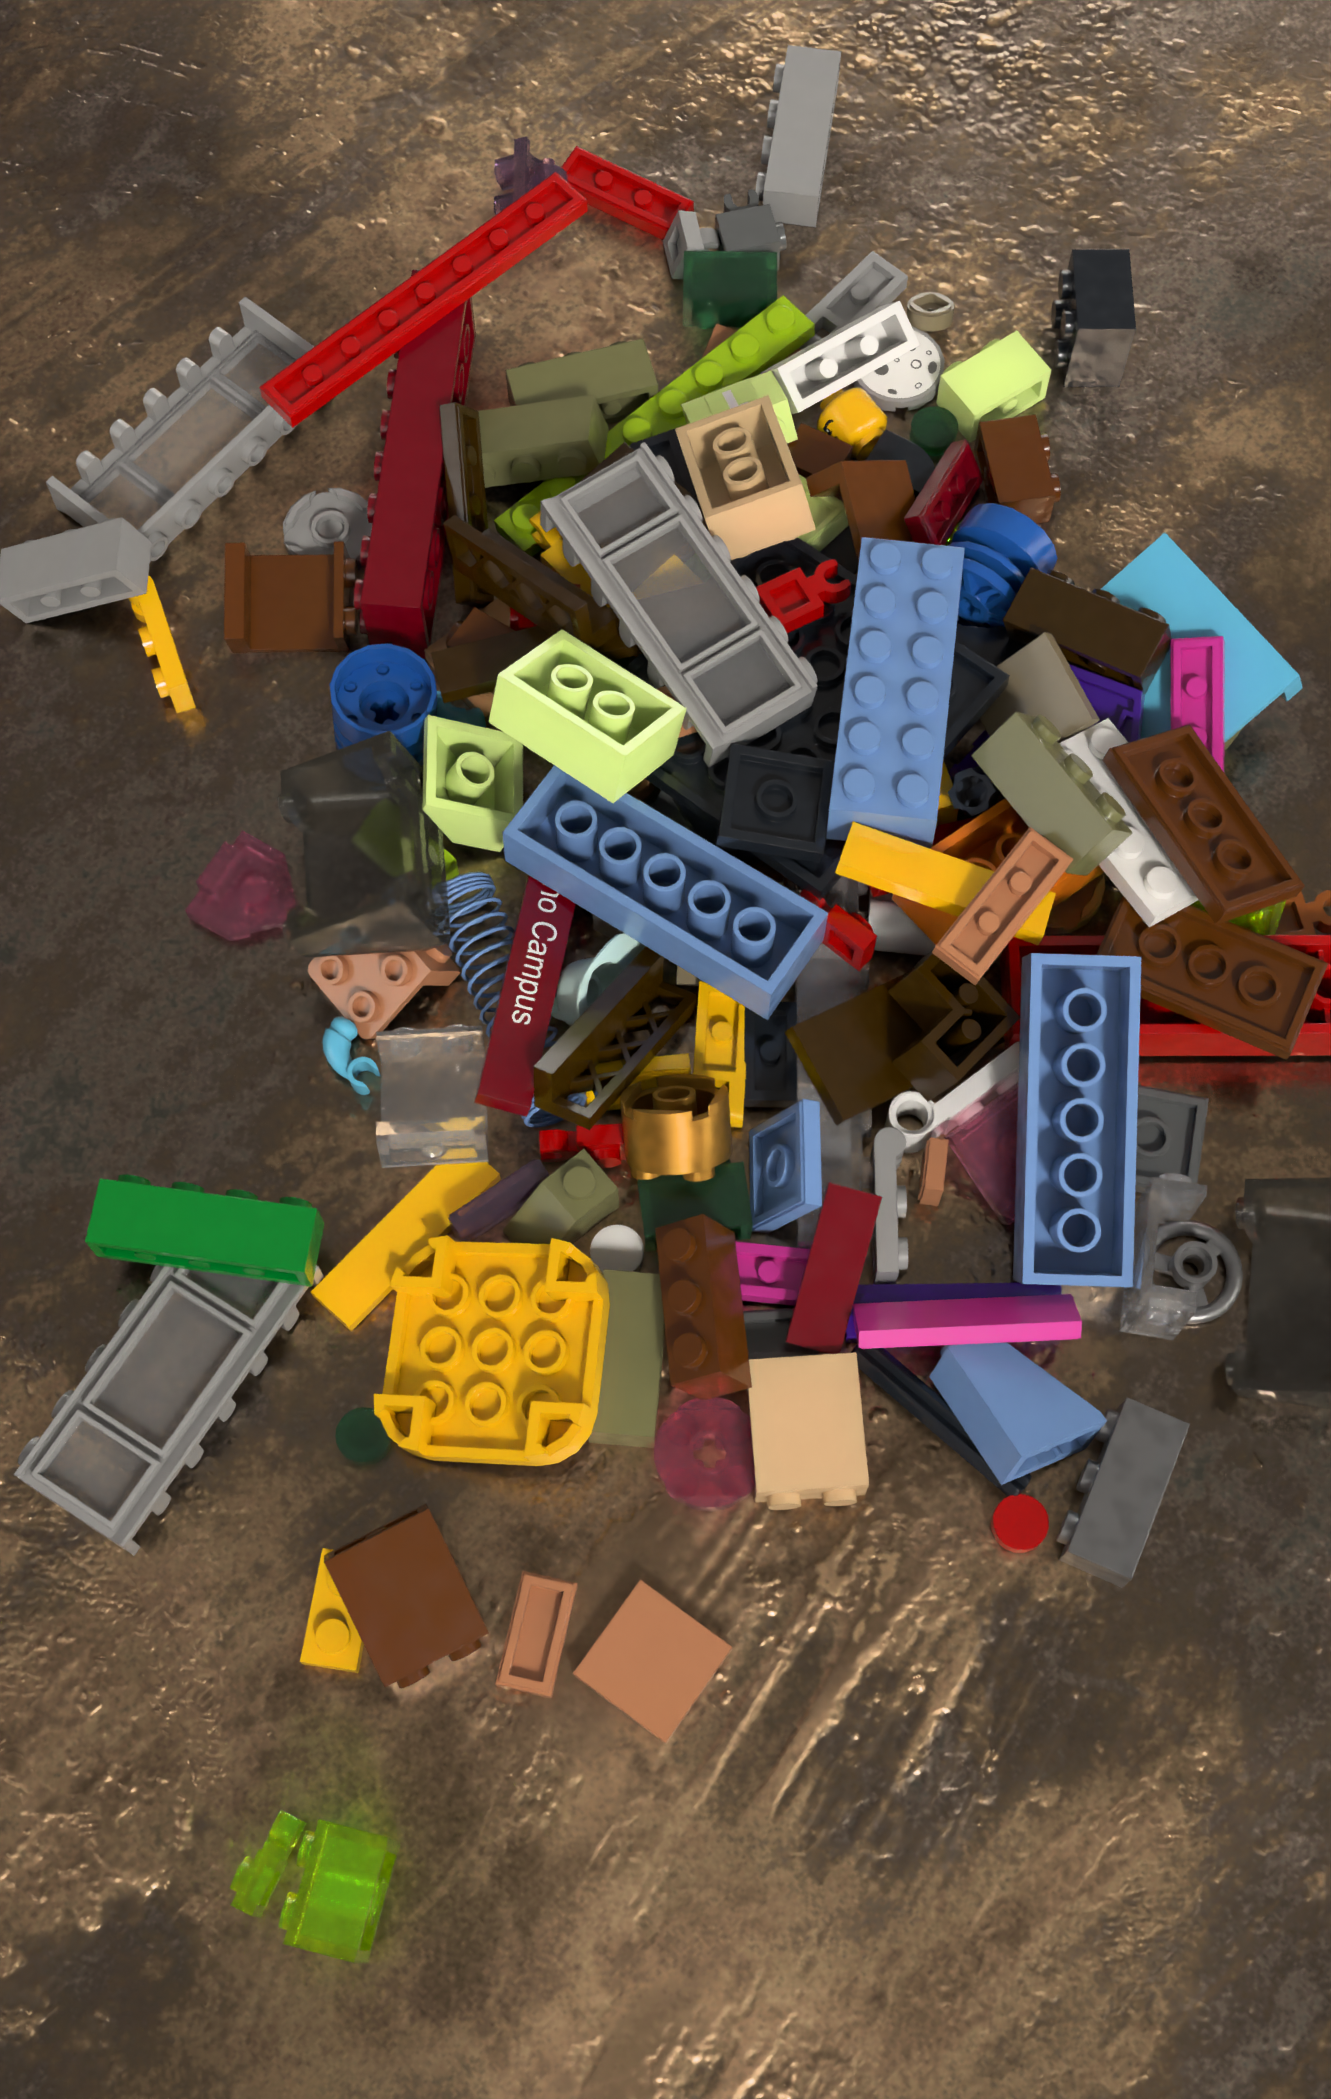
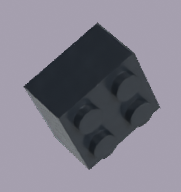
(1094, 318)

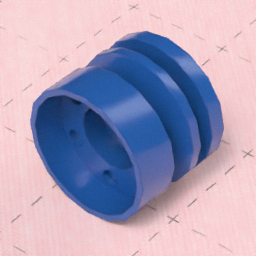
(997, 558)
(383, 692)

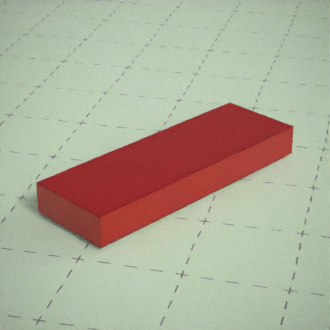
(624, 193)

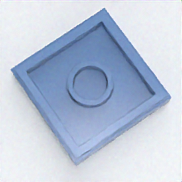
(785, 1166)

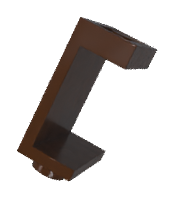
(873, 494)
(289, 601)
(406, 1597)

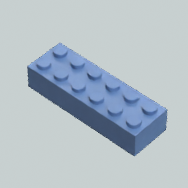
(896, 690)
(667, 889)
(1077, 1120)

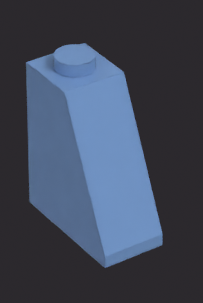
(1013, 1408)

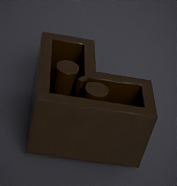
(956, 1020)

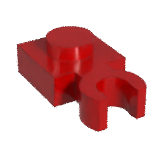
(800, 599)
(846, 933)
(601, 1142)

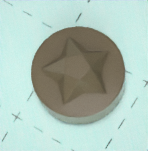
(930, 311)

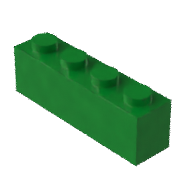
(205, 1230)

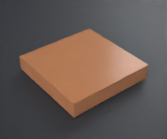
(652, 1661)

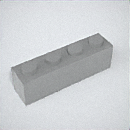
(800, 135)

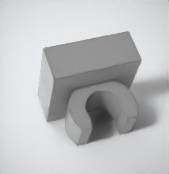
(686, 236)

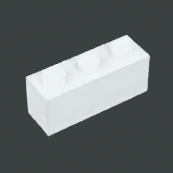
(844, 356)

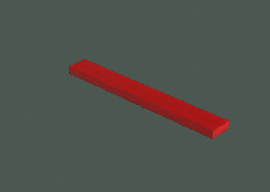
(423, 299)

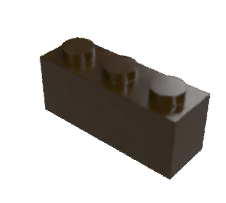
(1090, 628)

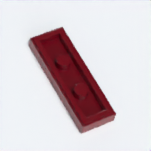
(944, 496)
(833, 1269)

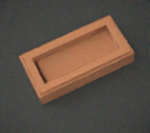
(536, 1634)

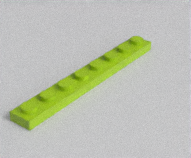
(743, 355)

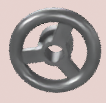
(1205, 1259)

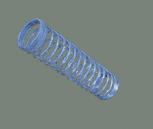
(466, 883)

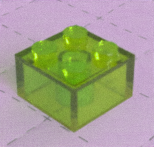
(339, 1891)

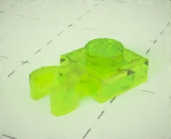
(259, 1876)

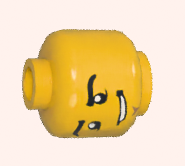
(853, 419)

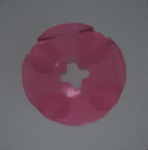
(686, 1477)

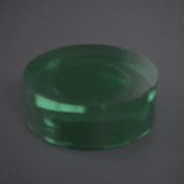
(934, 430)
(362, 1437)

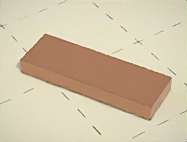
(1002, 906)

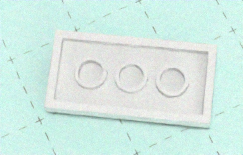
(1140, 863)

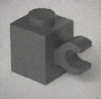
(749, 227)

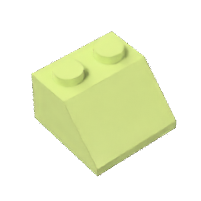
(471, 781)

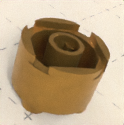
(676, 1127)

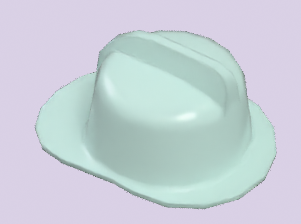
(588, 978)

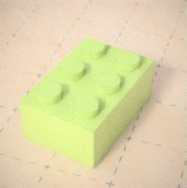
(586, 715)

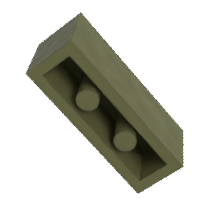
(615, 374)
(542, 440)
(1053, 790)
(631, 1361)

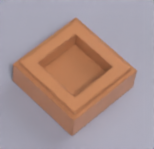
(933, 1171)

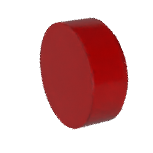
(1019, 1523)

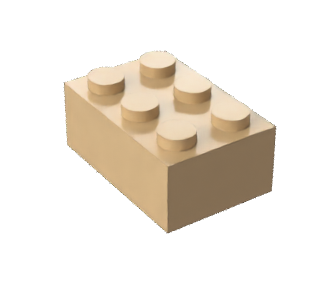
(746, 478)

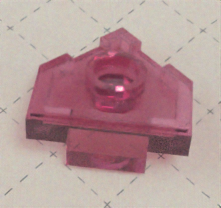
(243, 889)

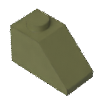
(565, 1204)

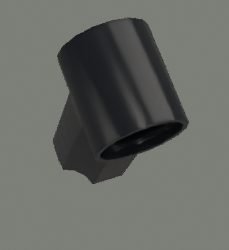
(973, 792)

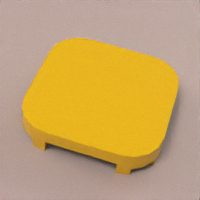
(495, 1352)

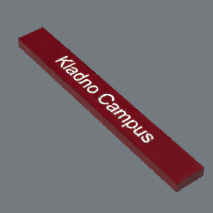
(525, 999)

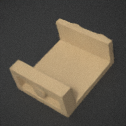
(807, 1430)

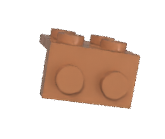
(379, 985)

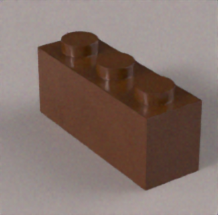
(703, 1308)

